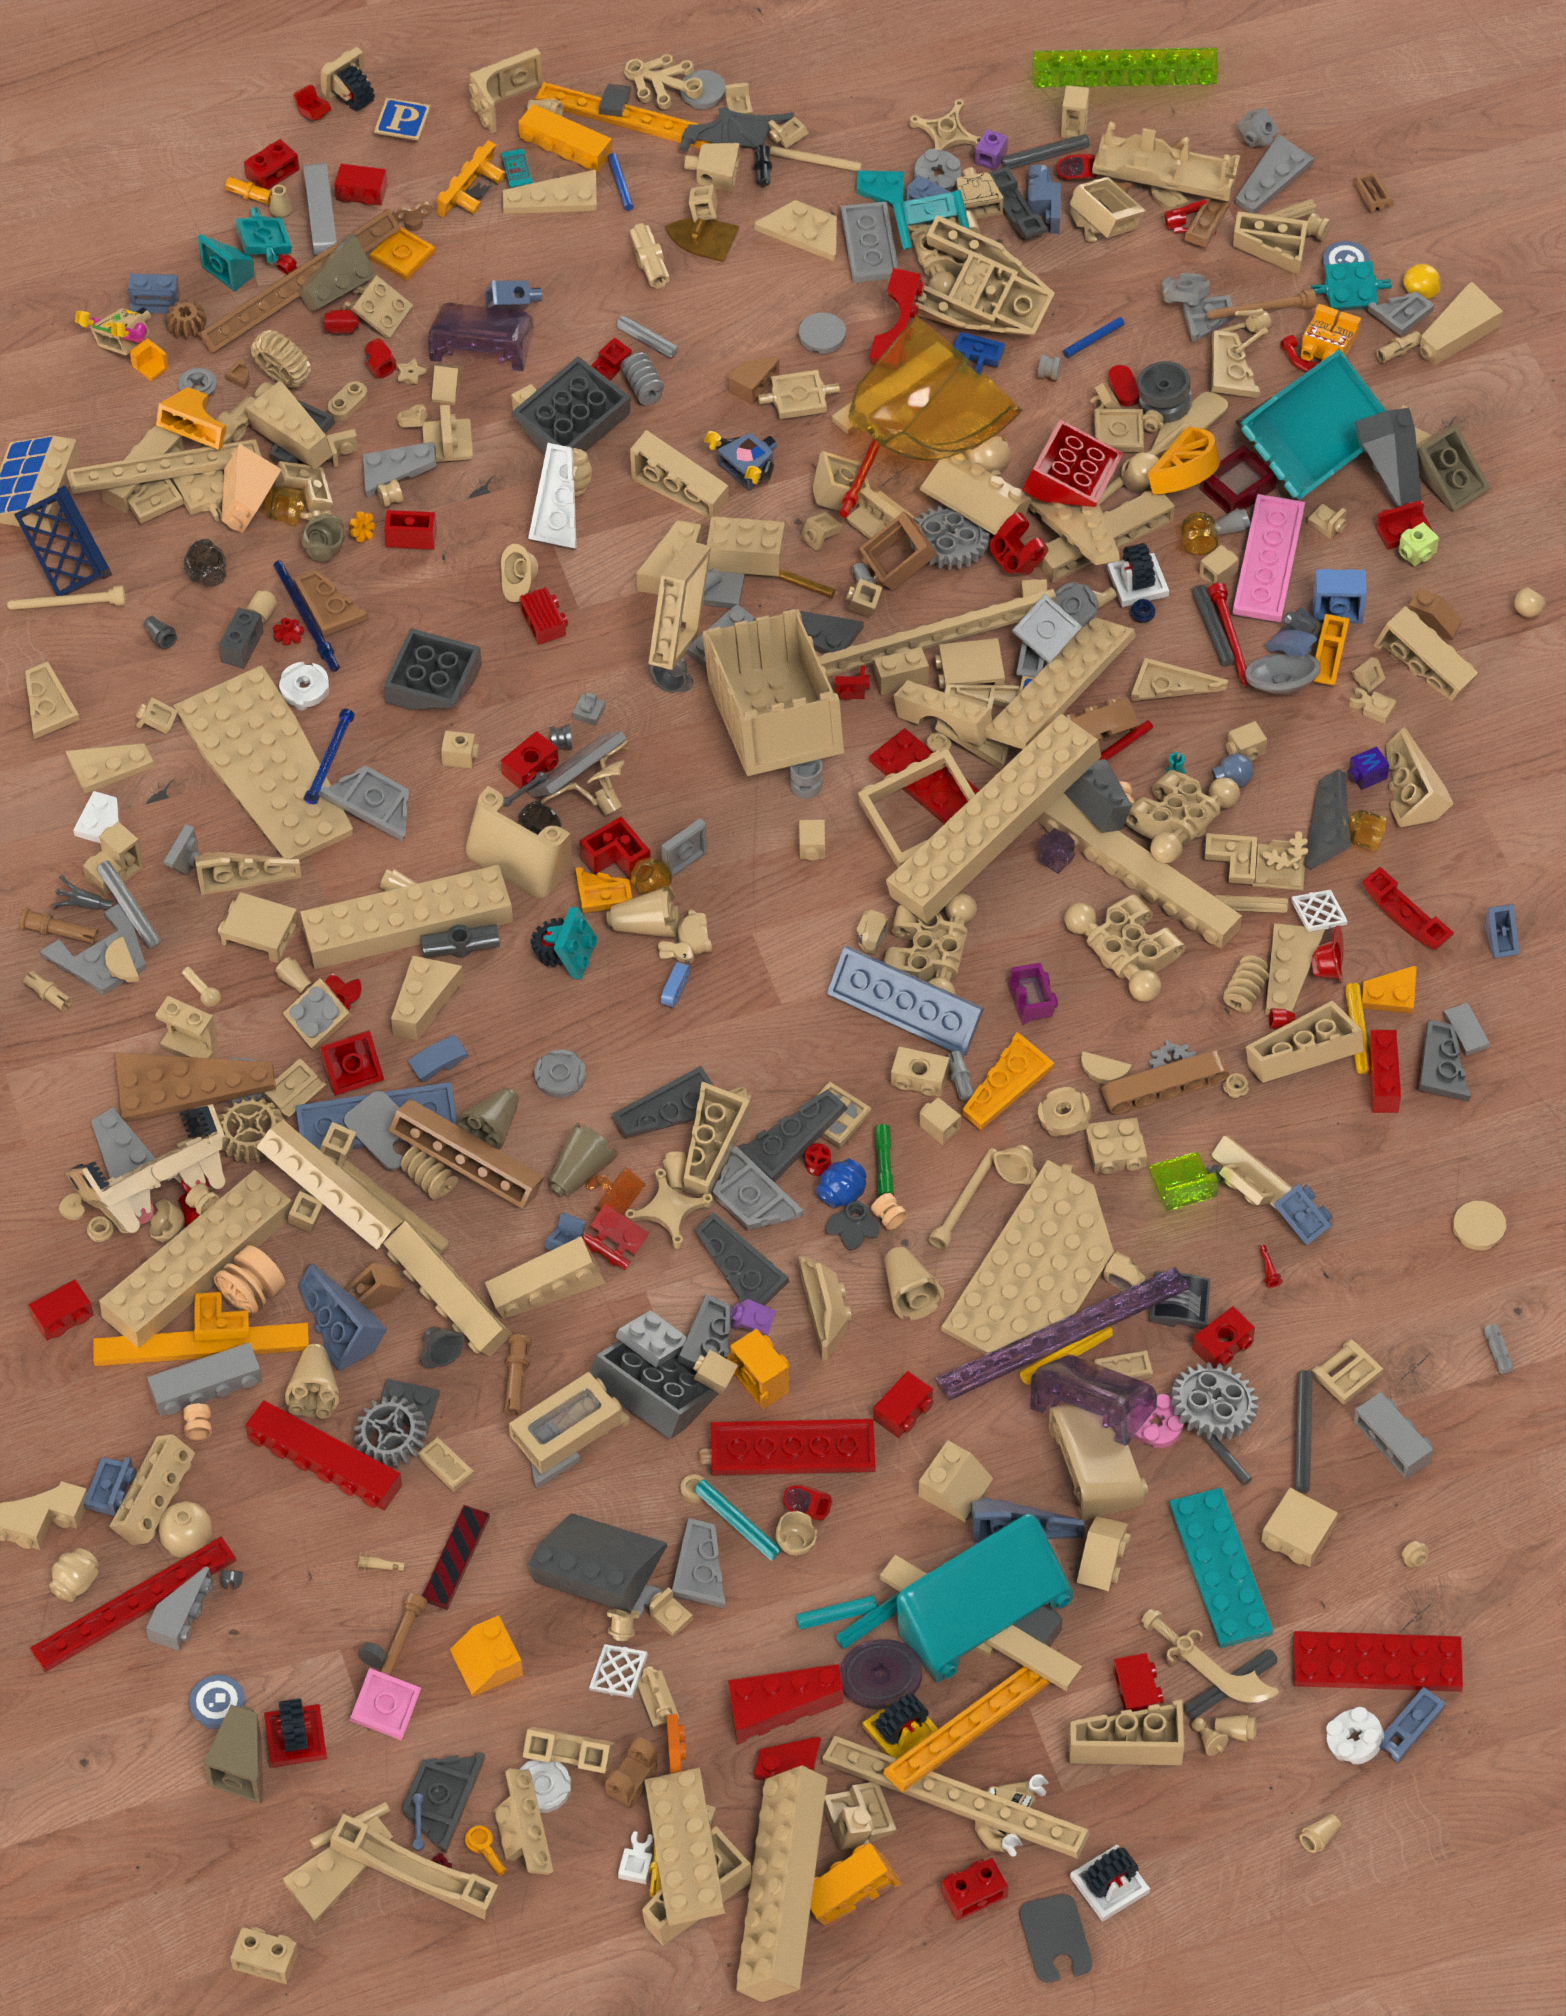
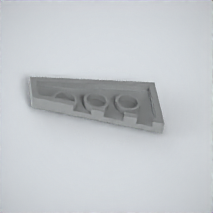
(1273, 174)

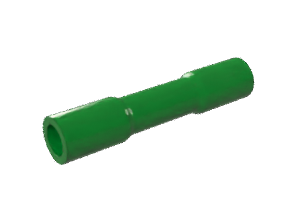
(883, 1148)

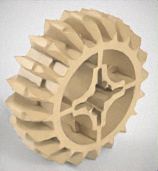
(281, 359)
(249, 1119)

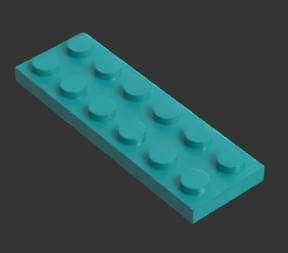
(1220, 1568)

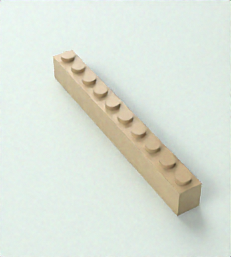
(1142, 872)

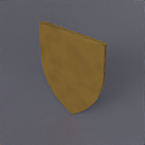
(704, 237)

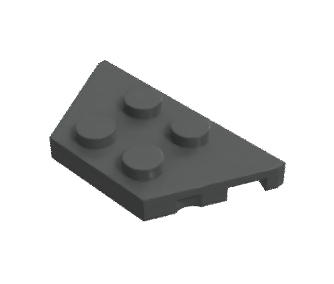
(446, 1790)

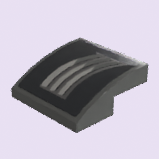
(1187, 1307)

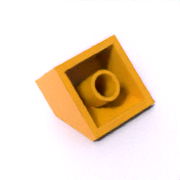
(487, 1656)

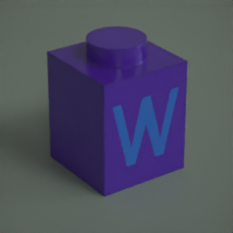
(1368, 768)

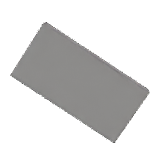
(1467, 1029)

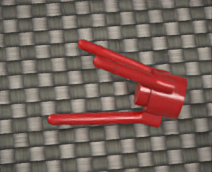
(1176, 217)

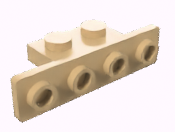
(1248, 1174)
(522, 1824)

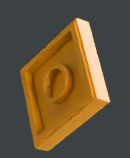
(402, 253)

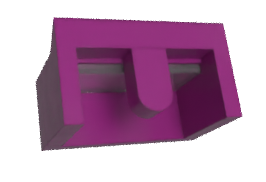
(1032, 992)

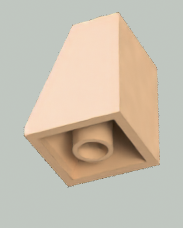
(245, 486)

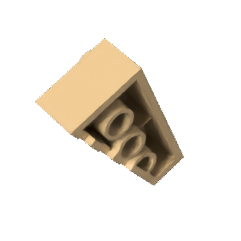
(288, 425)
(1426, 654)
(714, 1134)
(546, 1279)
(1130, 1738)
(733, 1874)

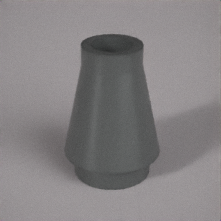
(161, 633)

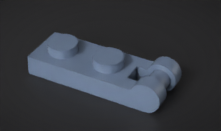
(1412, 1723)

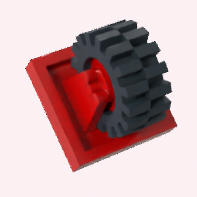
(295, 1734)

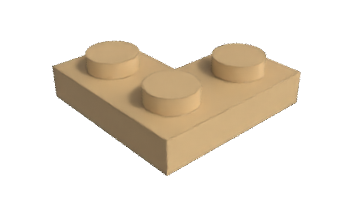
(1238, 851)

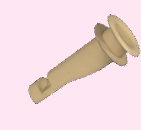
(377, 1563)

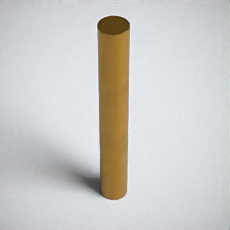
(806, 583)

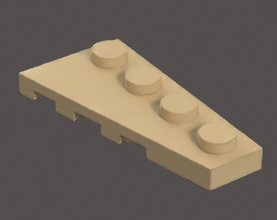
(560, 194)
(326, 1877)

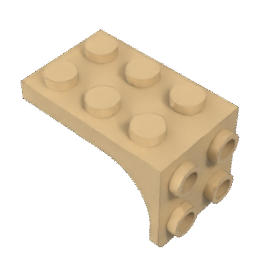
(502, 82)

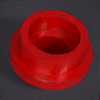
(286, 263)

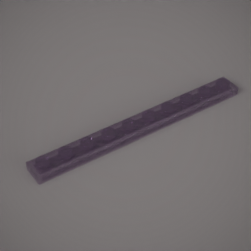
(1062, 1333)

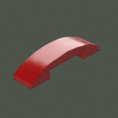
(611, 358)
(1404, 912)

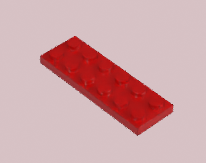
(935, 792)
(793, 1447)
(1378, 1661)

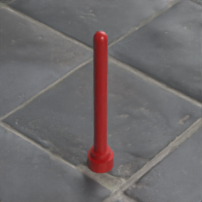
(1218, 595)

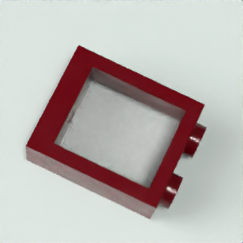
(1239, 480)

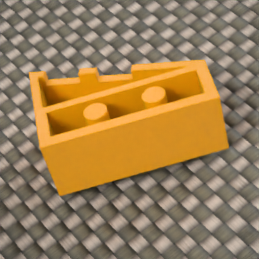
(850, 1882)

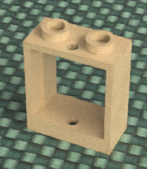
(1126, 210)

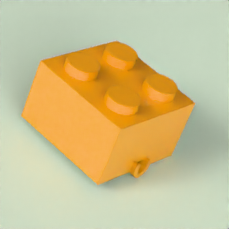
(760, 1368)

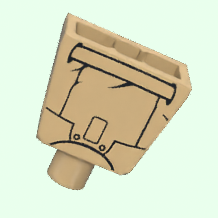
(980, 193)

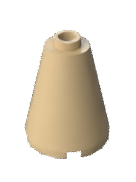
(647, 914)
(911, 1285)

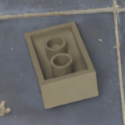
(1450, 468)

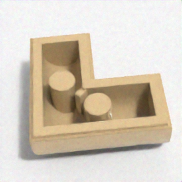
(309, 480)

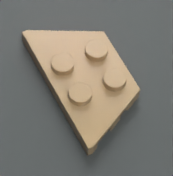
(802, 227)

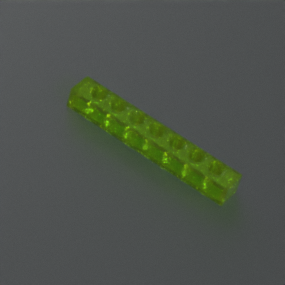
(1125, 67)

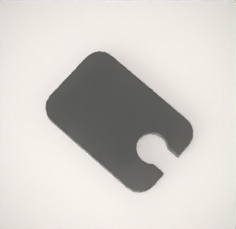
(1052, 1930)

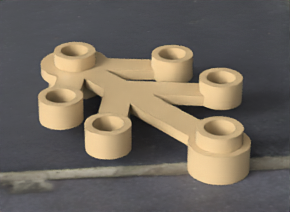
(637, 70)

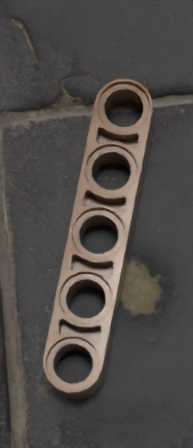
(1165, 1082)

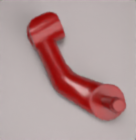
(1288, 344)

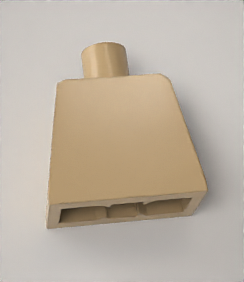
(716, 165)

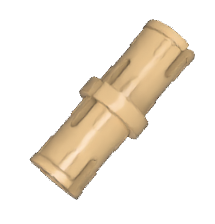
(1398, 347)
(47, 991)

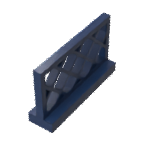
(78, 528)

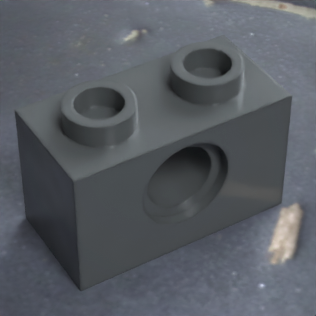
(241, 638)

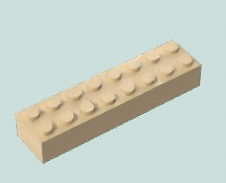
(401, 915)
(190, 1260)
(781, 1884)

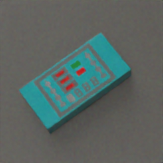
(516, 168)

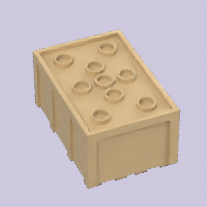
(773, 692)

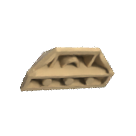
(825, 1304)

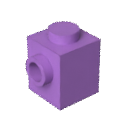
(991, 150)

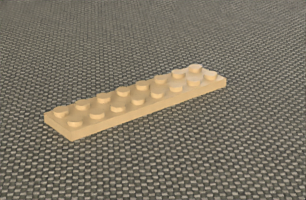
(1060, 682)

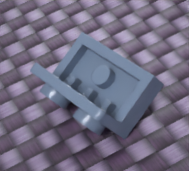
(110, 1485)

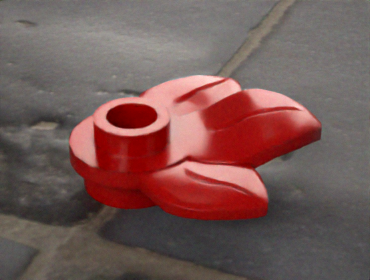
(347, 992)

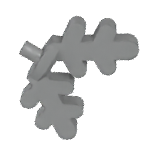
(1162, 1054)

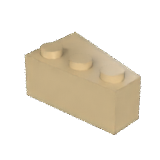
(650, 573)
(423, 994)

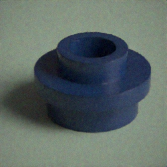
(1140, 606)

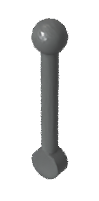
(540, 777)

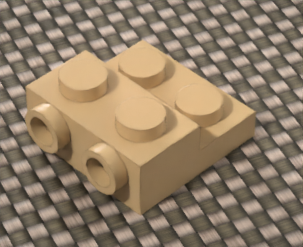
(1116, 1146)

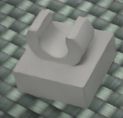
(589, 709)

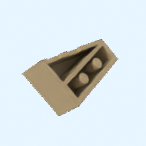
(1272, 239)

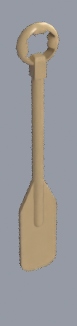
(1203, 413)

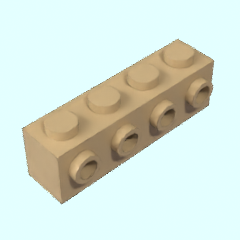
(152, 1489)

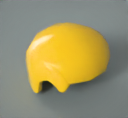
(1422, 279)

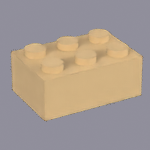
(746, 546)

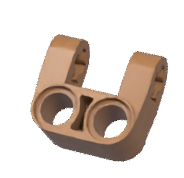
(628, 1781)

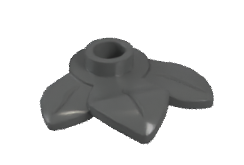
(853, 1229)

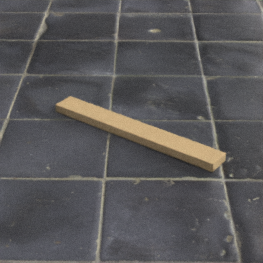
(154, 467)
(1010, 1642)

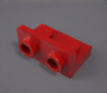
(1394, 522)

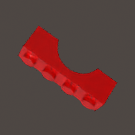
(904, 290)

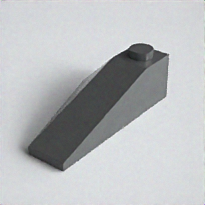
(1393, 449)

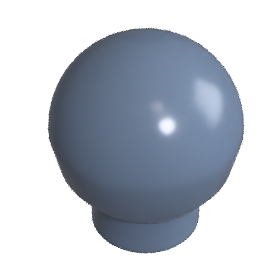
(1235, 767)

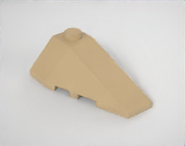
(1416, 787)
(234, 871)

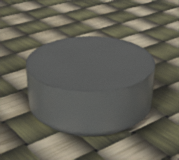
(372, 1655)

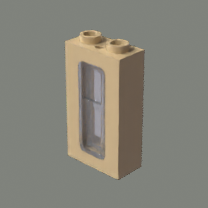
(565, 1422)

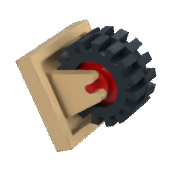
(347, 80)

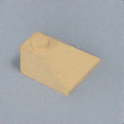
(834, 479)

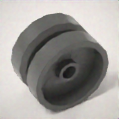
(1165, 389)

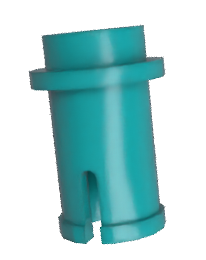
(1175, 763)

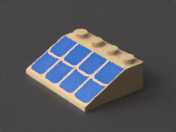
(32, 473)

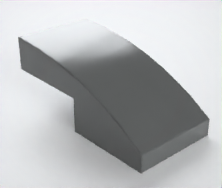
(614, 100)

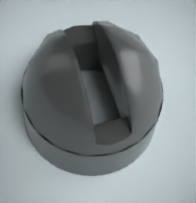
(231, 1576)

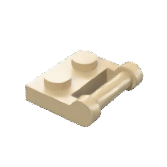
(1352, 1377)

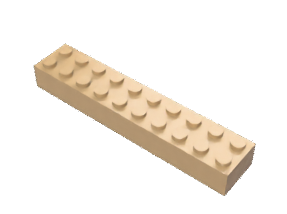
(993, 818)

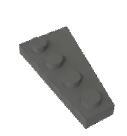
(1330, 820)

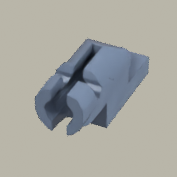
(1044, 196)

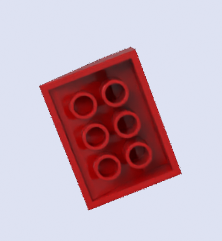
(1072, 468)

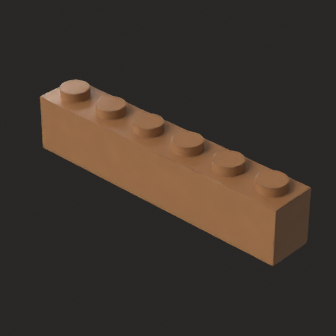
(466, 1153)

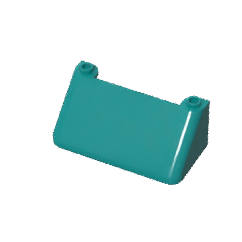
(980, 1595)

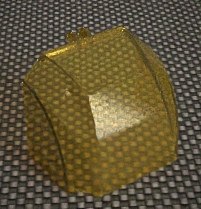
(928, 399)

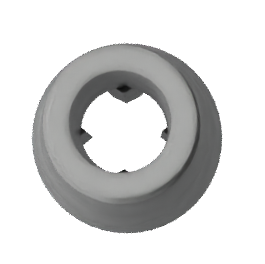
(1233, 522)

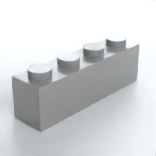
(205, 1379)

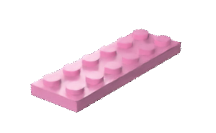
(1269, 558)

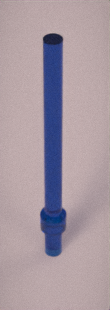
(324, 648)

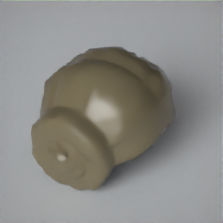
(323, 537)

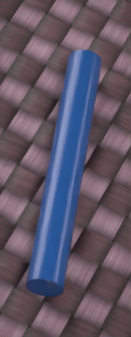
(620, 181)
(1093, 337)

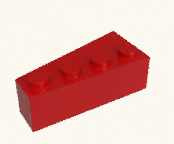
(781, 1698)

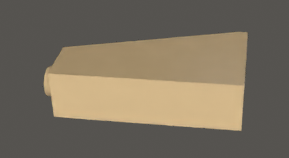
(1460, 325)

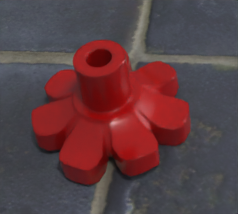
(288, 631)

